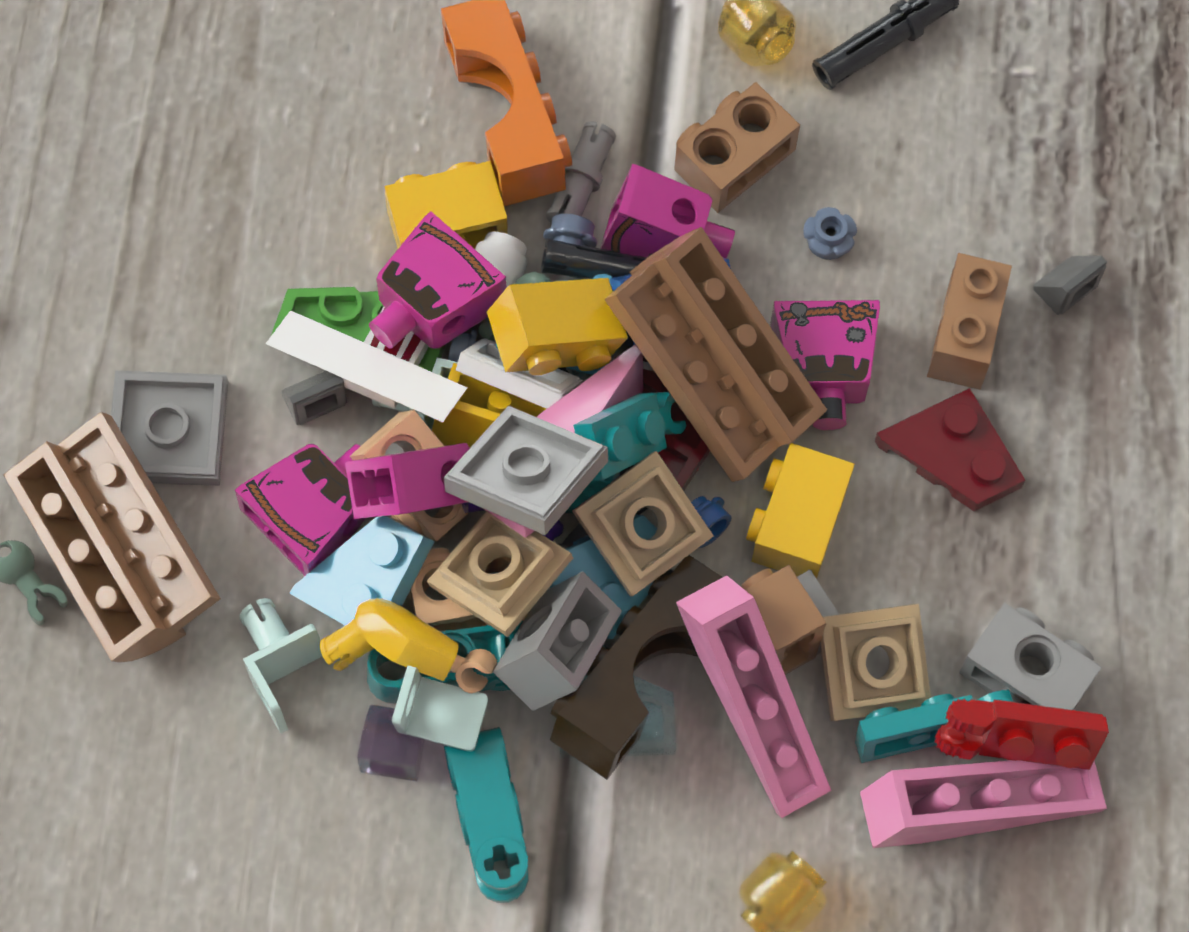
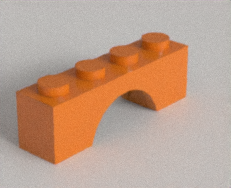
(523, 146)

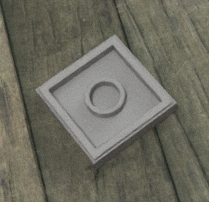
(173, 423)
(526, 469)

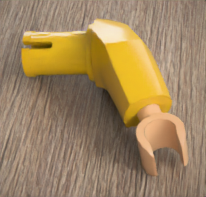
(405, 641)

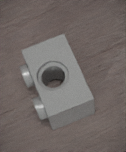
(1020, 633)
(557, 641)

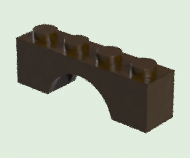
(605, 713)

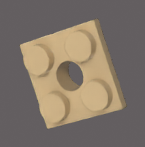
(610, 518)
(506, 596)
(845, 647)

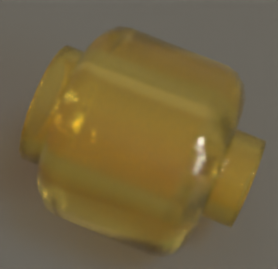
(757, 30)
(782, 894)

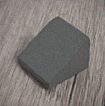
(1070, 282)
(315, 397)

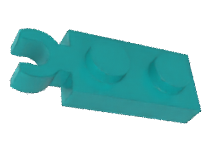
(631, 429)
(896, 732)

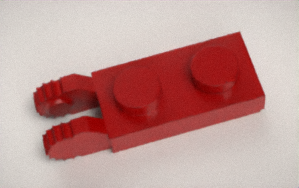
(1022, 733)

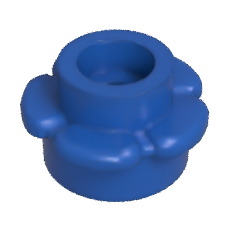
(713, 515)

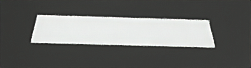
(367, 366)

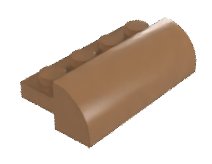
(715, 353)
(112, 540)

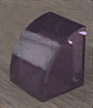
(385, 750)

